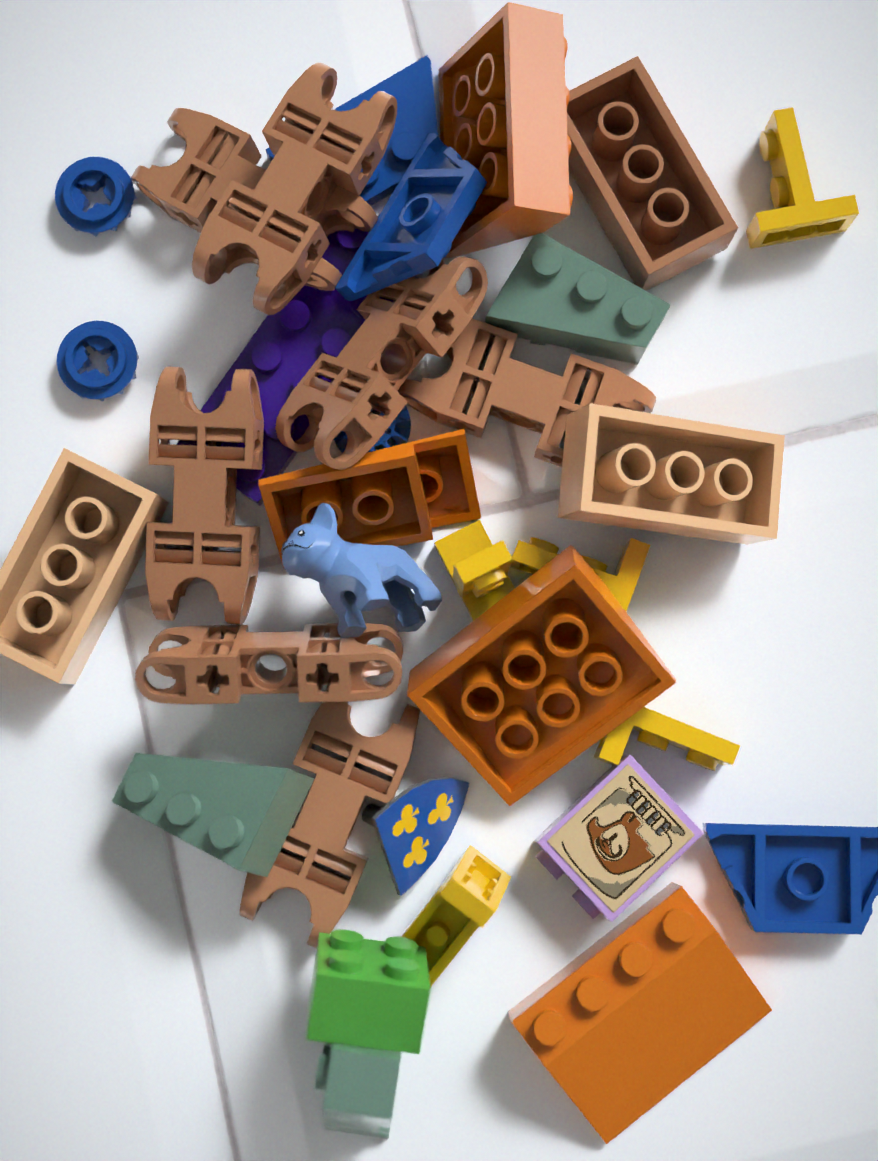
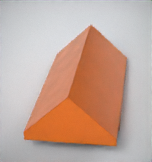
(384, 497)

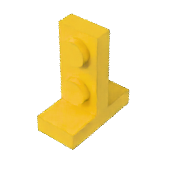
(792, 191)
(538, 552)
(476, 567)
(660, 731)
(458, 909)

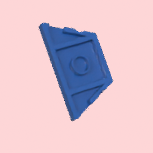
(413, 123)
(416, 221)
(799, 875)

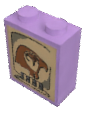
(616, 839)

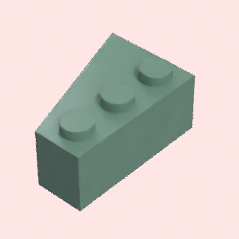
(576, 304)
(217, 806)
(358, 1088)

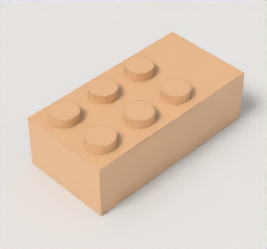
(670, 475)
(72, 565)

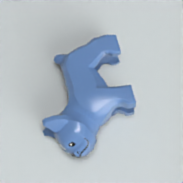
(359, 575)

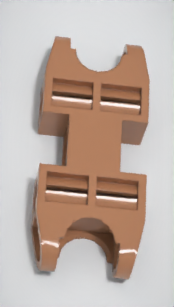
(221, 153)
(278, 218)
(370, 381)
(517, 390)
(204, 495)
(236, 666)
(332, 813)

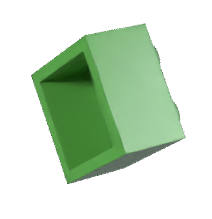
(369, 992)

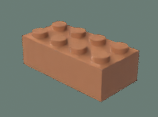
(643, 177)

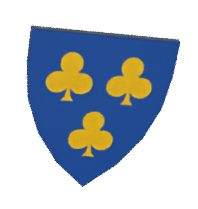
(416, 826)

